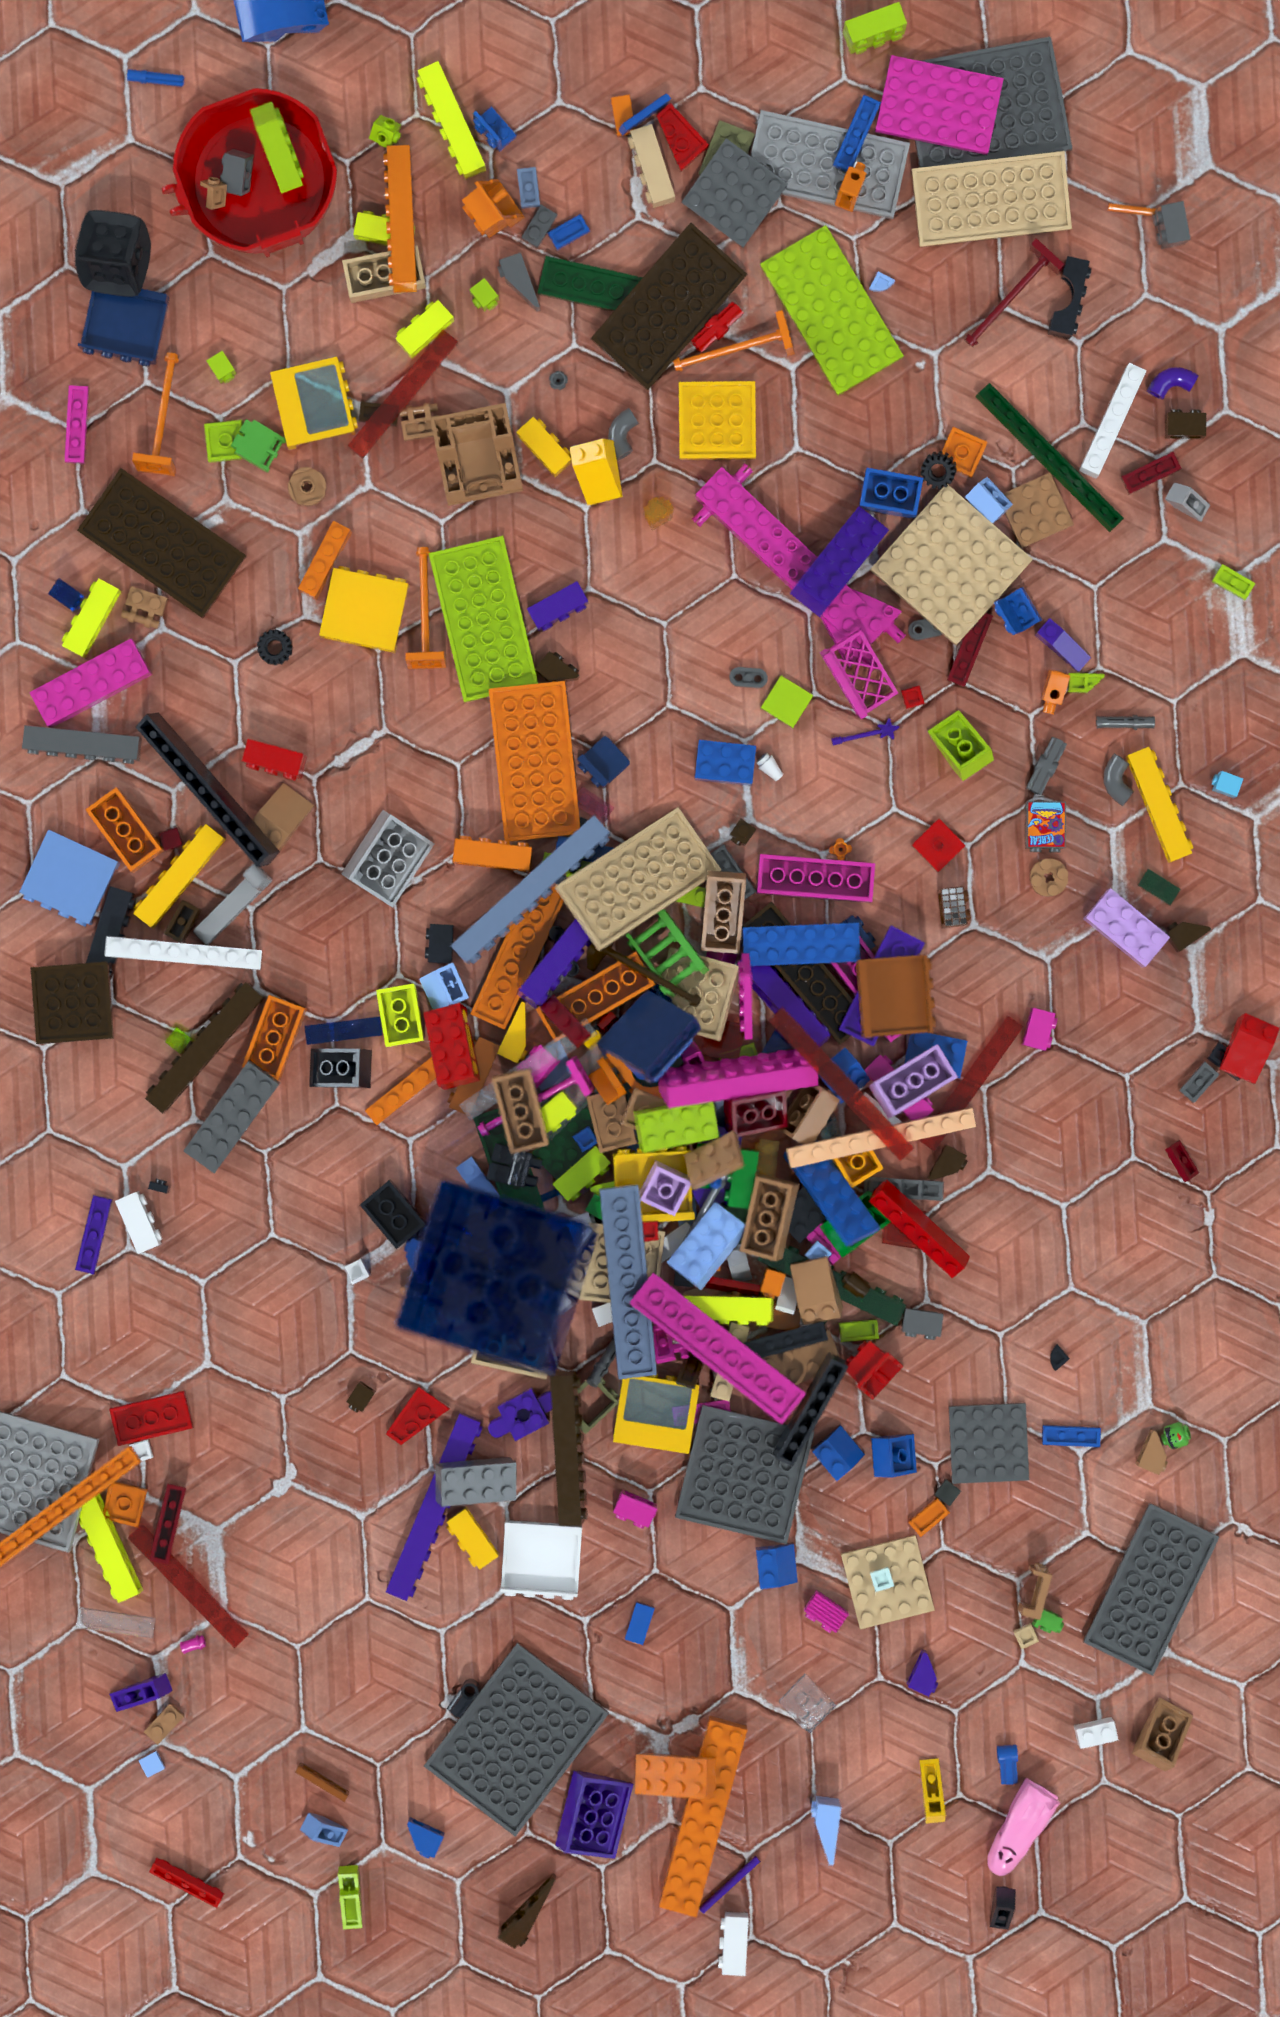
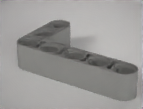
(254, 883)

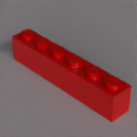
(919, 1228)

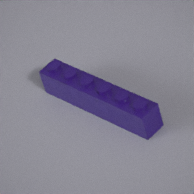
(778, 994)

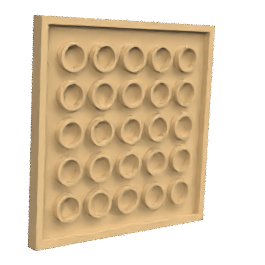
(951, 564)

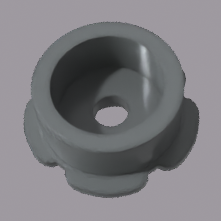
(553, 380)

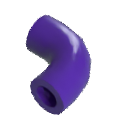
(1169, 378)

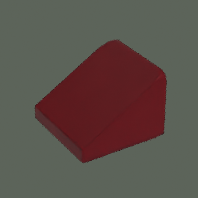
(171, 839)

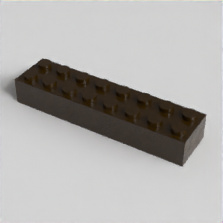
(810, 981)

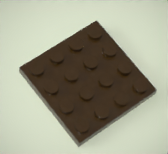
(72, 1002)

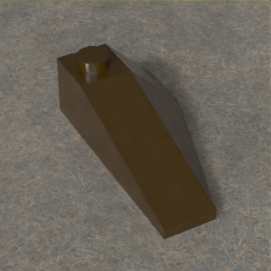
(519, 1924)

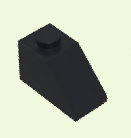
(1002, 1907)

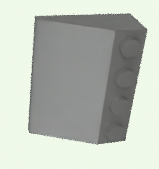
(387, 858)

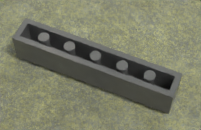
(81, 743)

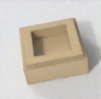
(1026, 1636)

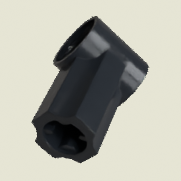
(463, 1698)

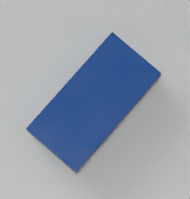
(568, 232)
(639, 1623)

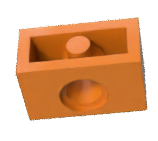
(772, 1282)

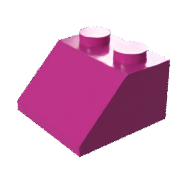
(635, 1509)

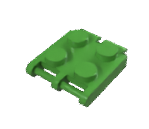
(257, 444)

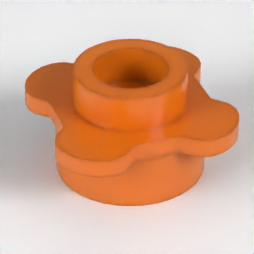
(845, 849)

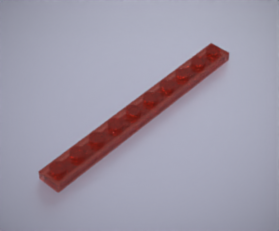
(841, 1084)

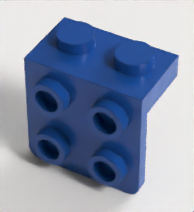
(1017, 611)

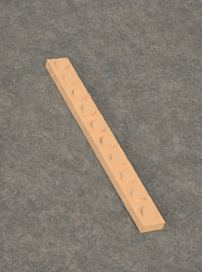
(867, 1140)

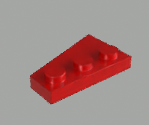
(681, 137)
(416, 1415)

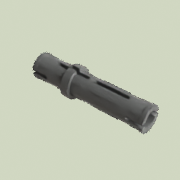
(1125, 722)
(601, 1367)

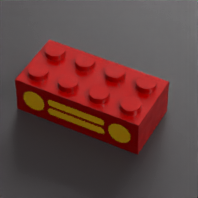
(451, 1046)

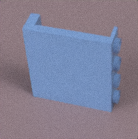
(68, 878)

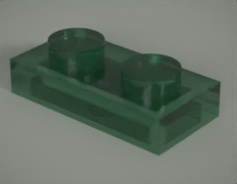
(1158, 887)

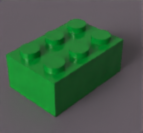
(835, 1239)

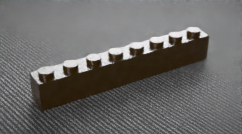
(204, 1048)
(568, 1448)

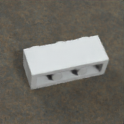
(139, 1222)
(733, 1943)

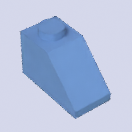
(323, 1830)

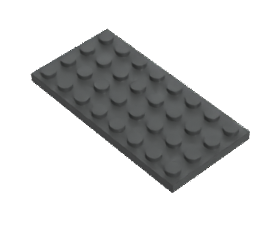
(1151, 1589)

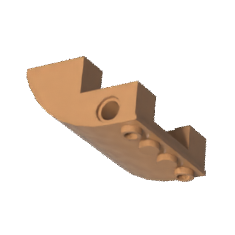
(476, 454)

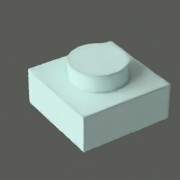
(881, 1579)

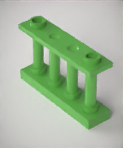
(675, 934)

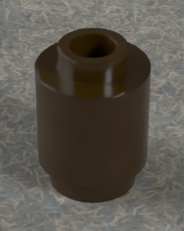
(855, 1284)

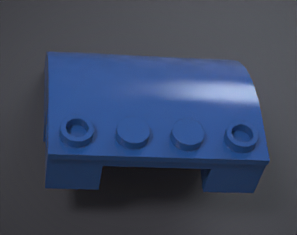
(274, 18)

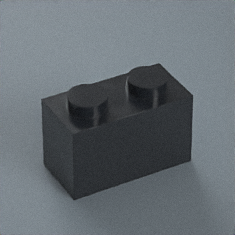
(440, 943)

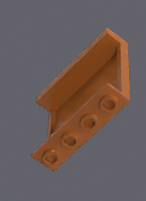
(895, 995)

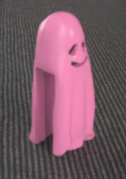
(1025, 1821)

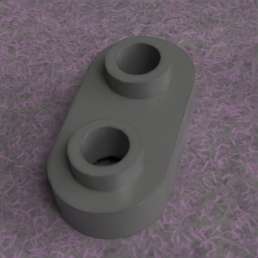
(927, 632)
(748, 677)

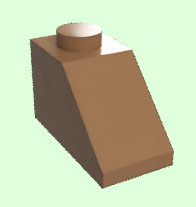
(1152, 1454)

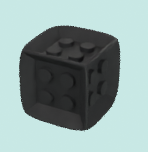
(112, 253)

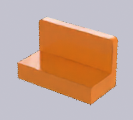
(606, 1082)

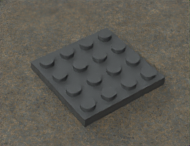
(734, 193)
(988, 1443)

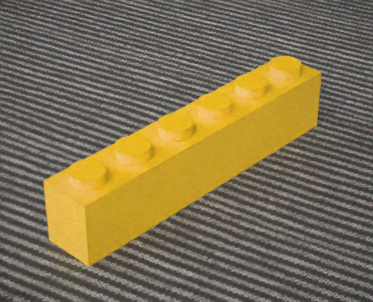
(1159, 805)
(179, 875)

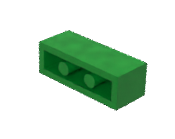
(742, 1180)

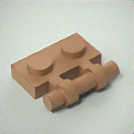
(421, 427)
(147, 602)

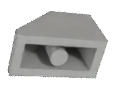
(1187, 501)
(739, 1265)

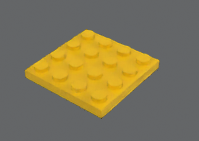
(717, 420)

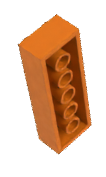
(601, 993)

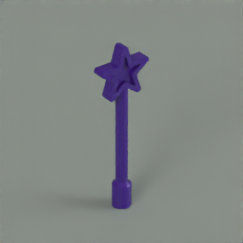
(884, 730)

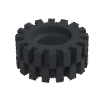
(941, 459)
(263, 647)

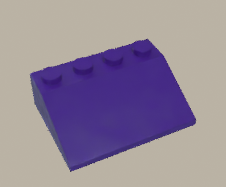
(593, 1815)

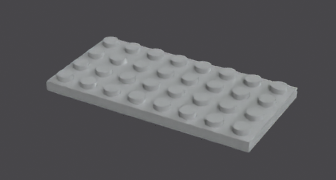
(804, 158)

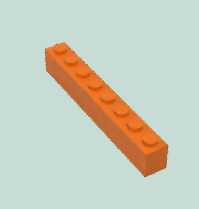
(401, 219)

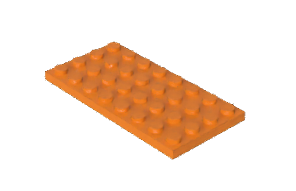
(534, 761)

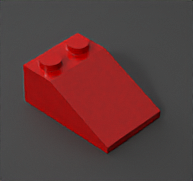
(1249, 1047)

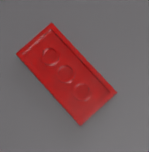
(151, 1418)

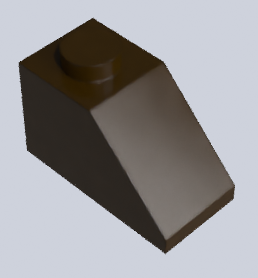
(1184, 934)
(948, 1163)

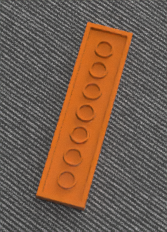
(515, 962)

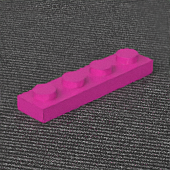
(76, 424)

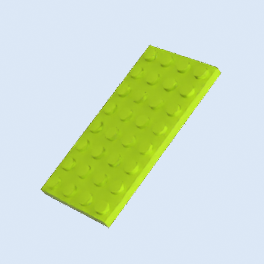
(831, 310)
(483, 617)

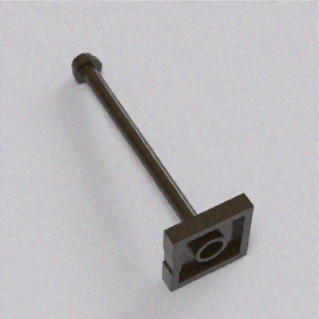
(594, 958)

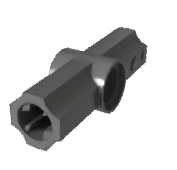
(1046, 766)

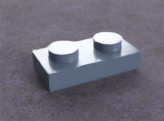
(528, 187)

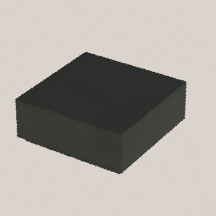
(947, 1492)

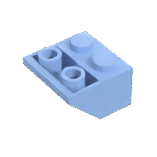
(444, 987)

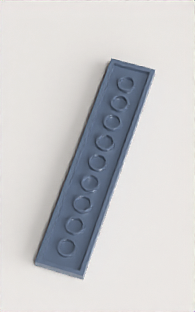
(625, 1277)

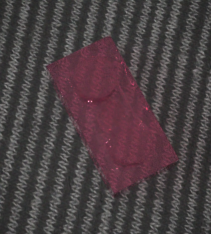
(594, 805)

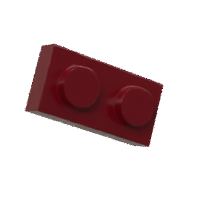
(1182, 1161)

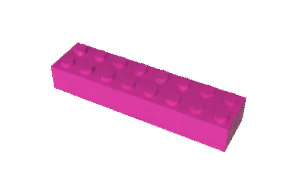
(736, 1078)

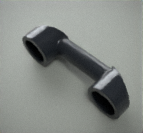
(554, 935)

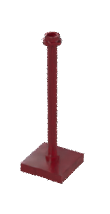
(1045, 258)

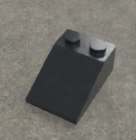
(340, 1068)

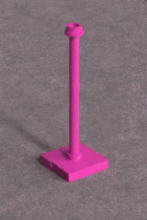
(578, 1077)

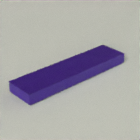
(93, 1234)

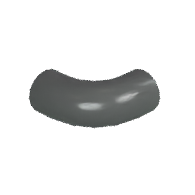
(618, 433)
(1114, 780)

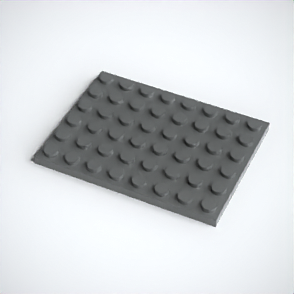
(1029, 109)
(516, 1739)

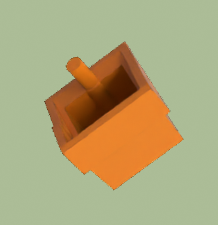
(491, 207)

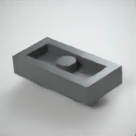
(539, 226)
(1199, 1082)

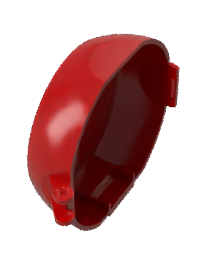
(263, 217)

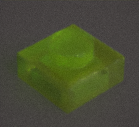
(178, 1040)

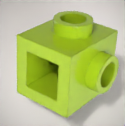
(385, 131)

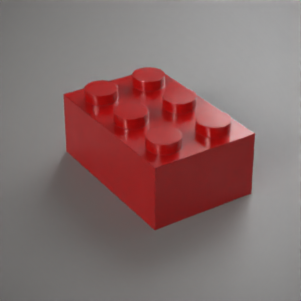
(274, 760)

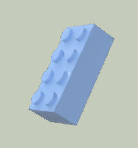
(707, 1246)

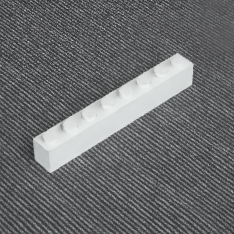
(183, 953)

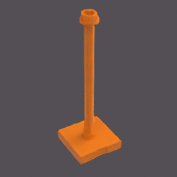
(780, 334)
(155, 463)
(424, 659)

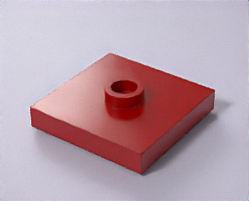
(938, 845)

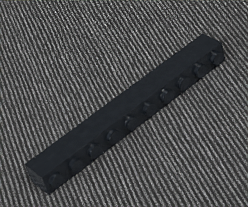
(207, 789)

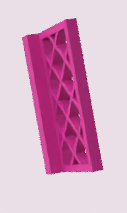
(844, 681)

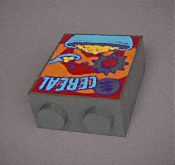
(1045, 826)

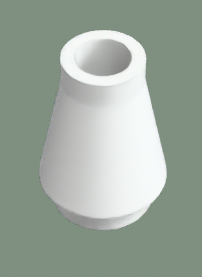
(769, 766)

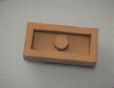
(164, 1723)

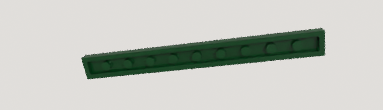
(1049, 457)

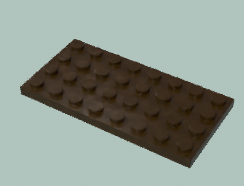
(668, 306)
(161, 543)

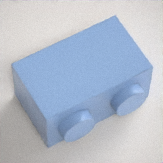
(988, 500)

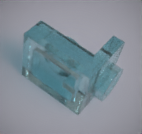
(831, 1129)

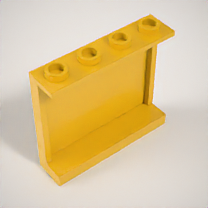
(364, 609)
(633, 1169)

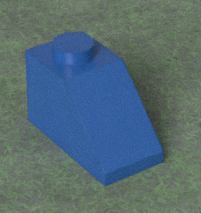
(425, 1838)

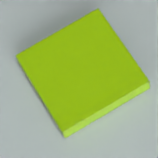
(219, 440)
(786, 701)

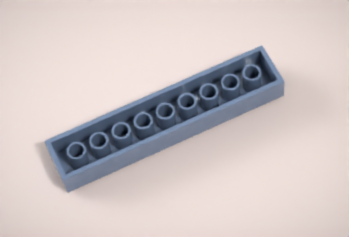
(531, 890)

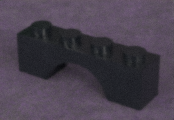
(1074, 274)

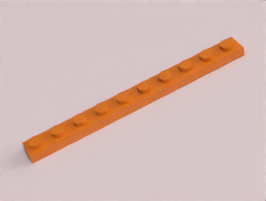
(68, 1504)

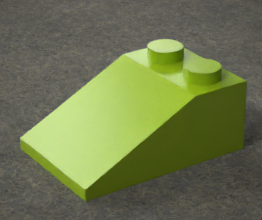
(961, 745)

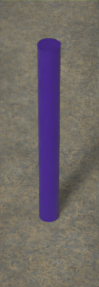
(729, 1884)

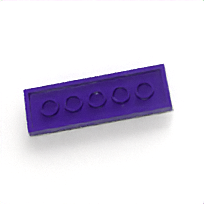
(895, 944)

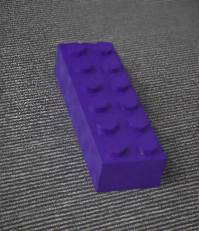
(839, 561)
(554, 965)

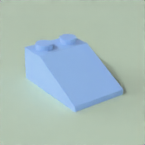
(827, 1815)

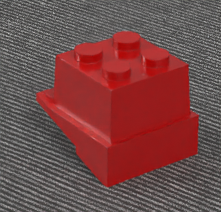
(872, 1368)

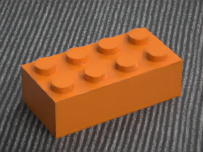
(124, 830)
(492, 855)
(275, 1036)
(675, 1775)

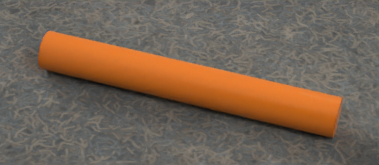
(1131, 209)

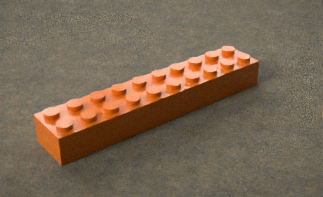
(702, 1821)

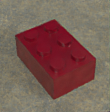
(755, 1113)

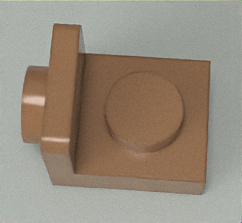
(216, 192)

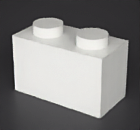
(1096, 1732)

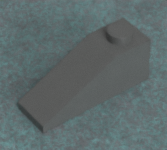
(517, 277)

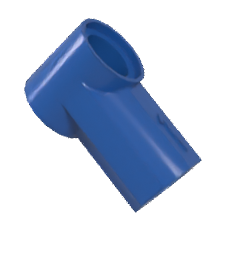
(1007, 1757)

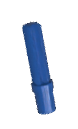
(155, 78)

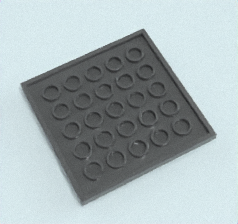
(737, 1479)

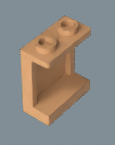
(1038, 1600)

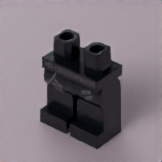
(519, 1168)

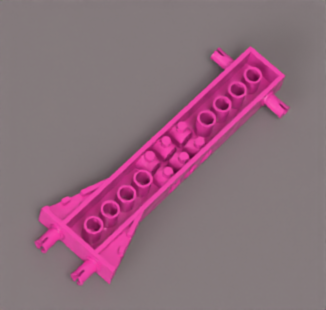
(790, 559)

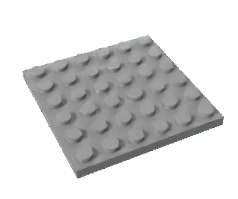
(36, 1470)

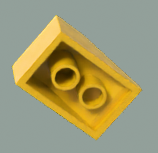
(597, 470)

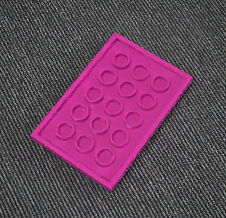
(939, 105)

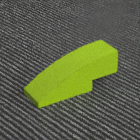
(350, 1897)

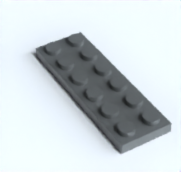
(231, 1116)

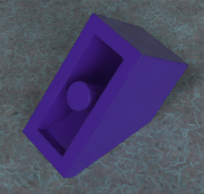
(923, 1676)

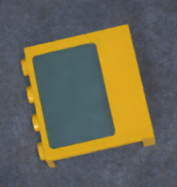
(313, 401)
(656, 1413)

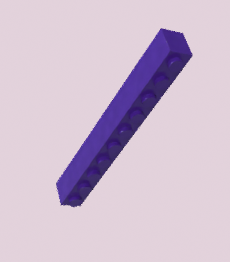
(431, 1513)

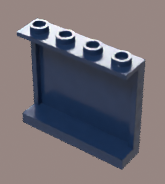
(125, 326)
(649, 1035)

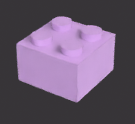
(664, 1188)

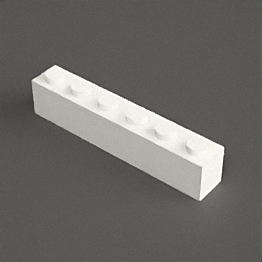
(1112, 420)

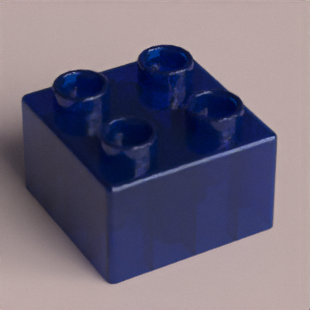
(497, 1277)

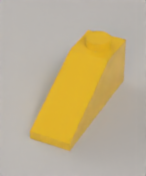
(514, 1042)
(932, 1791)

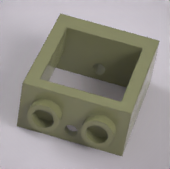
(611, 1394)

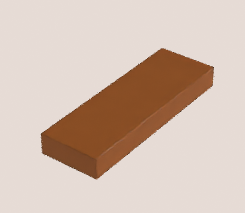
(322, 1782)

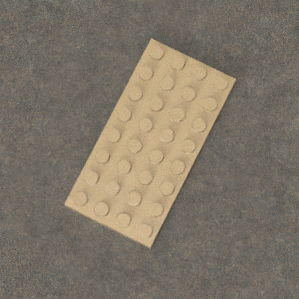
(991, 199)
(637, 879)

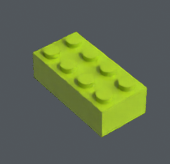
(277, 147)
(676, 1126)

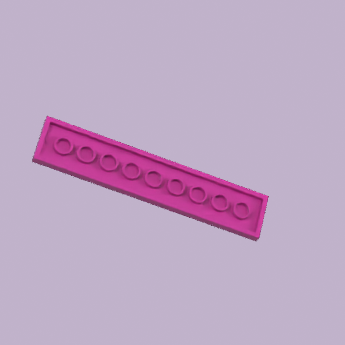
(717, 1348)

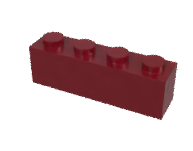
(167, 1524)

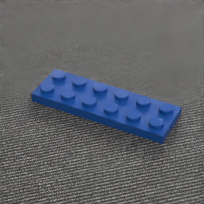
(802, 944)
(836, 1200)

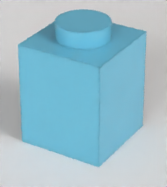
(1226, 784)

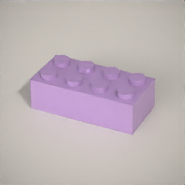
(1126, 928)
(913, 1081)

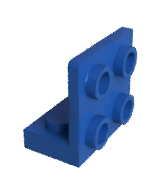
(494, 128)

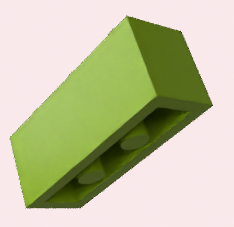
(582, 1174)

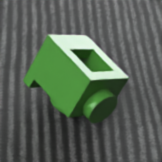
(1049, 1622)

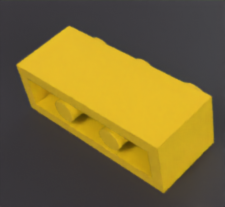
(544, 446)
(472, 1538)

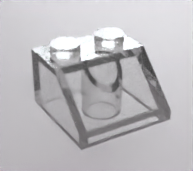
(807, 1703)

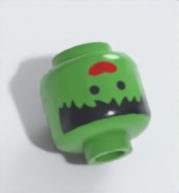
(1176, 1435)

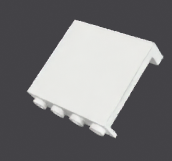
(541, 1559)

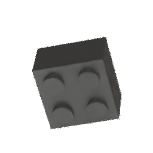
(1171, 225)

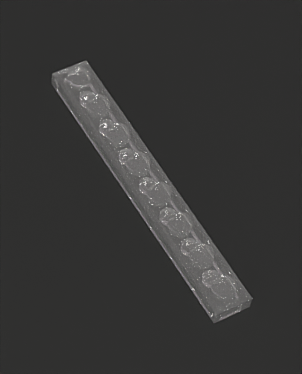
(538, 1062)

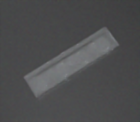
(115, 1622)

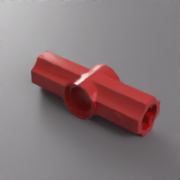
(717, 327)

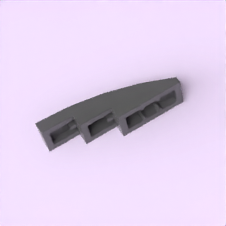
(910, 1188)

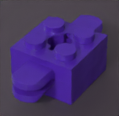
(522, 1414)

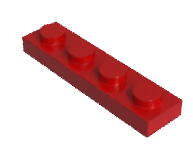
(186, 1882)

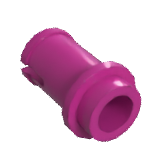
(193, 1644)

